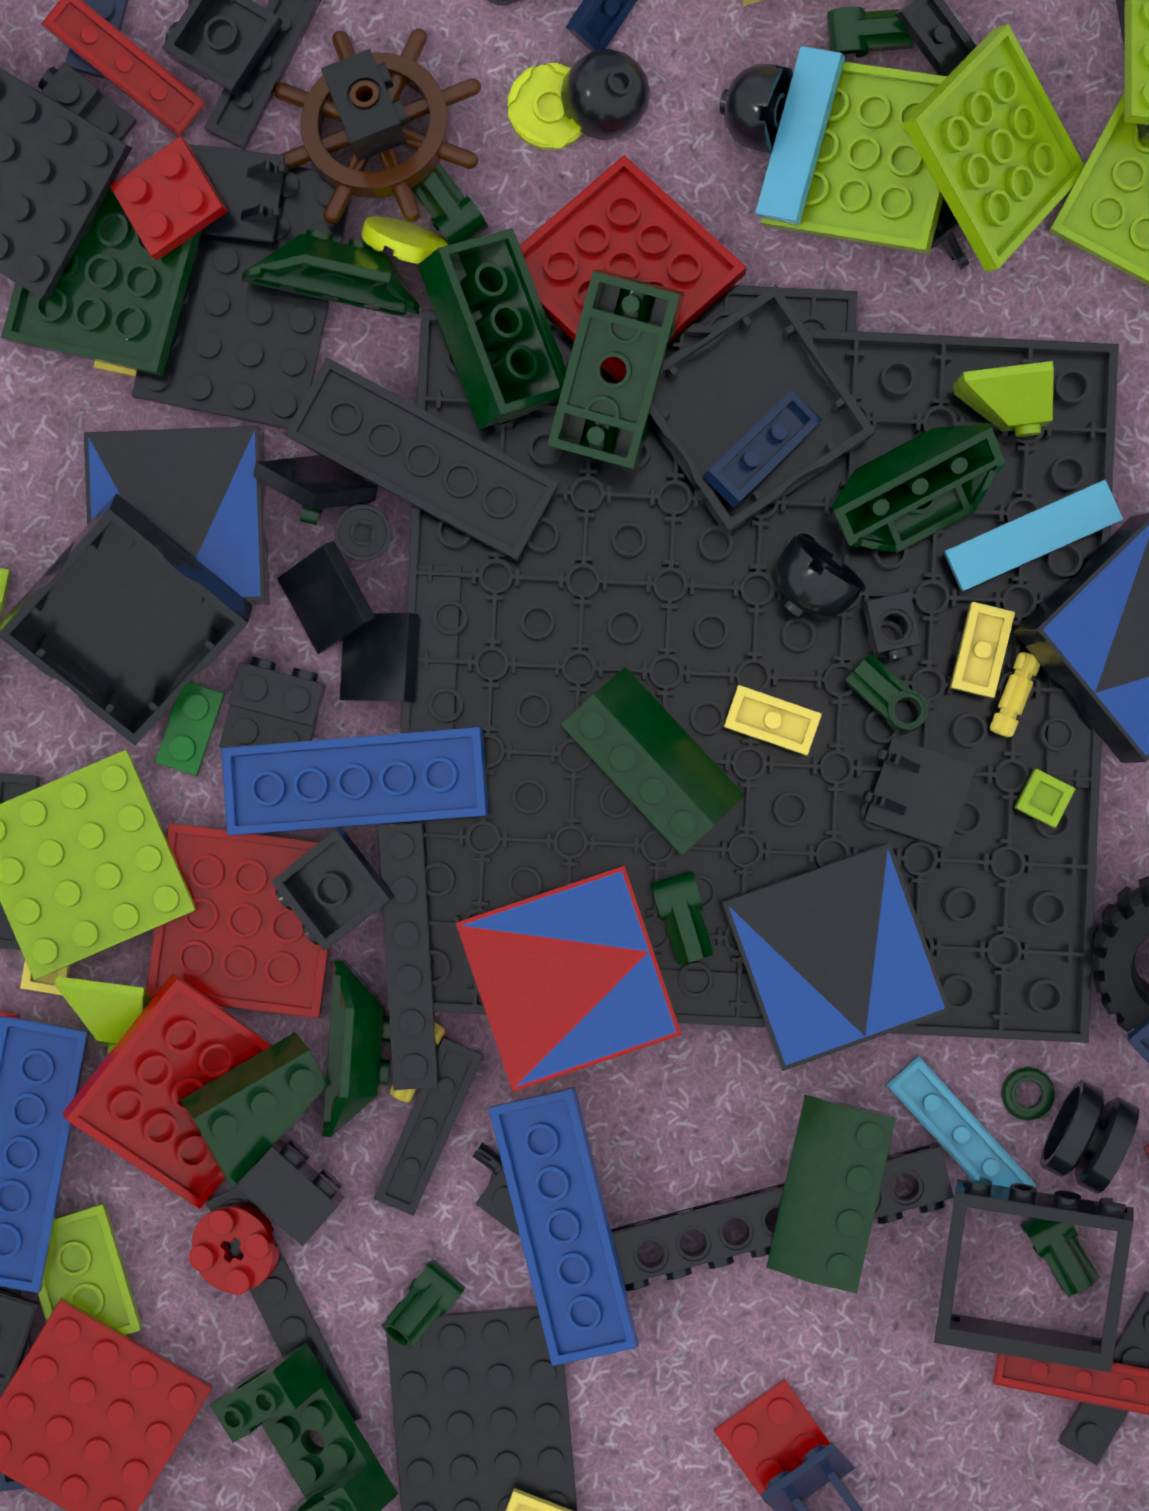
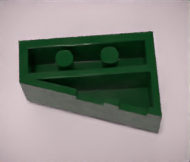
(255, 1104)

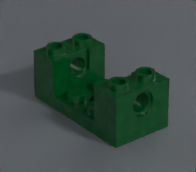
(626, 322)
(290, 1401)

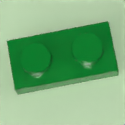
(190, 728)

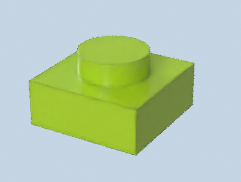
(1044, 798)

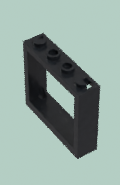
(1026, 1340)

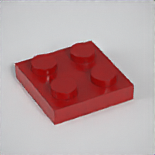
(168, 198)
(770, 1435)

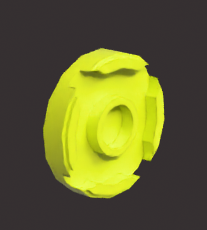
(537, 112)
(407, 240)

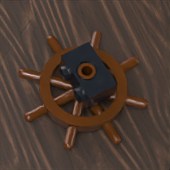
(365, 96)

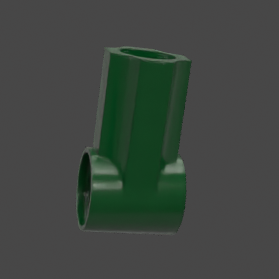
(861, 32)
(451, 211)
(884, 690)
(680, 908)
(1062, 1253)
(427, 1299)

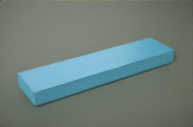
(800, 135)
(1033, 535)
(954, 1126)

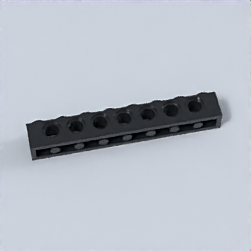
(930, 1191)

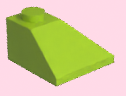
(1011, 396)
(104, 1007)

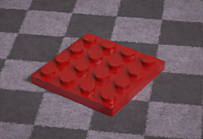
(629, 230)
(241, 939)
(138, 1088)
(93, 1414)

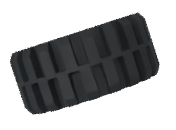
(1114, 952)

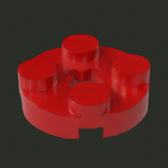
(211, 1254)

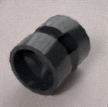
(362, 533)

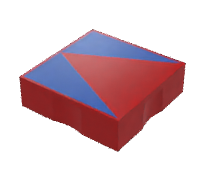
(568, 978)

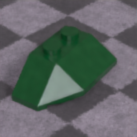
(336, 273)
(918, 487)
(354, 1048)

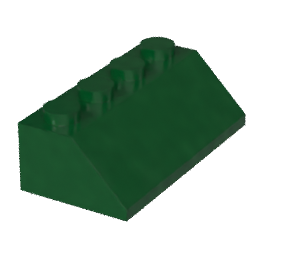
(494, 326)
(652, 760)
(831, 1193)

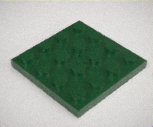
(110, 300)

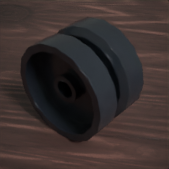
(1090, 1137)

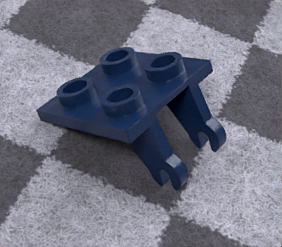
(820, 1466)

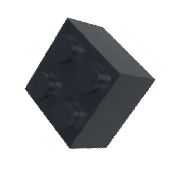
(292, 1190)

